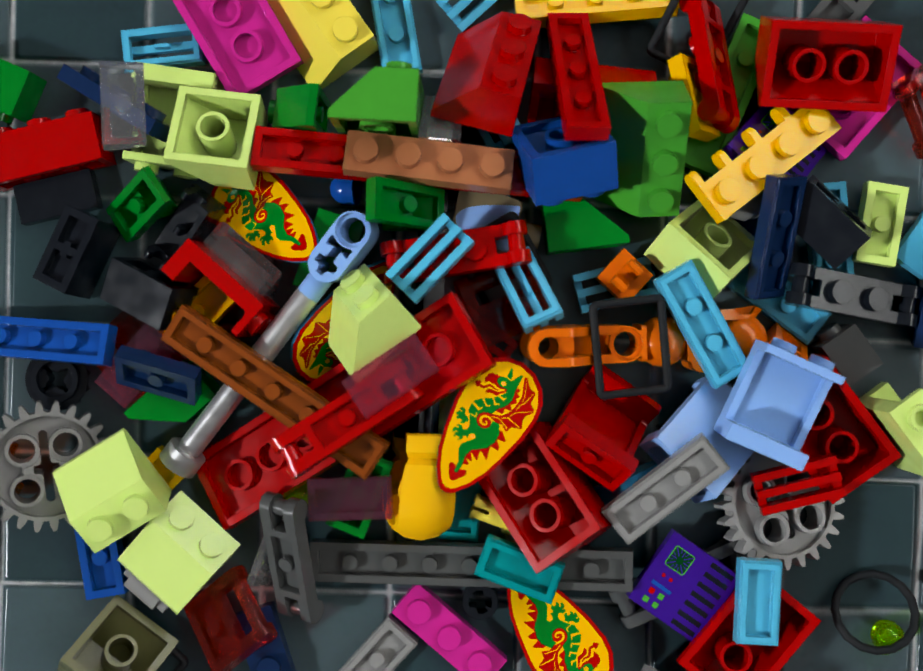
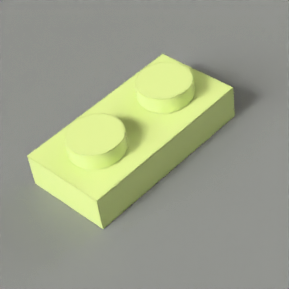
(882, 210)

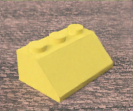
(326, 36)

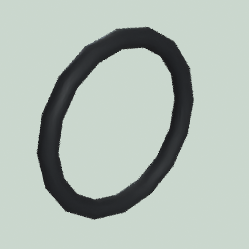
(876, 650)

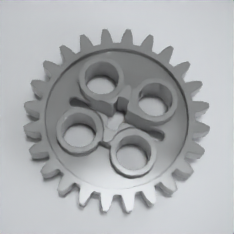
(15, 470)
(747, 522)

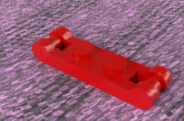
(713, 65)
(479, 258)
(332, 430)

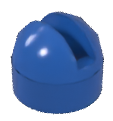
(346, 191)

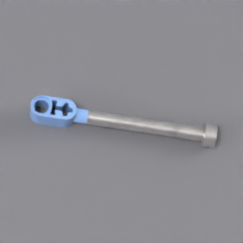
(185, 454)

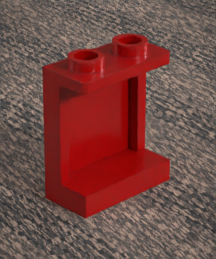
(196, 260)
(602, 433)

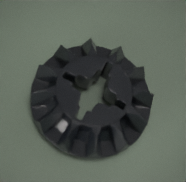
(40, 378)

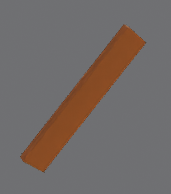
(262, 382)

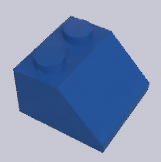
(560, 168)

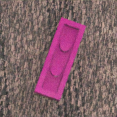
(447, 631)

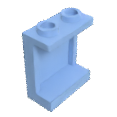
(776, 401)
(695, 416)

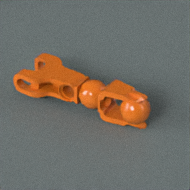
(572, 343)

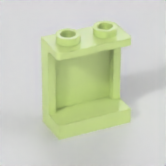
(161, 91)
(900, 422)

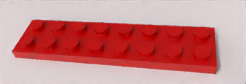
(245, 463)

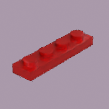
(577, 78)

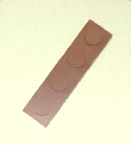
(429, 162)

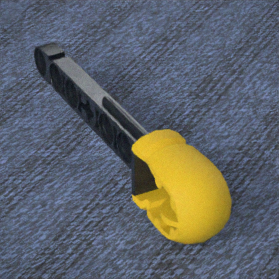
(418, 502)

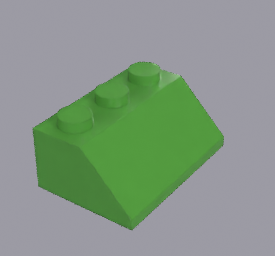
(382, 102)
(651, 140)

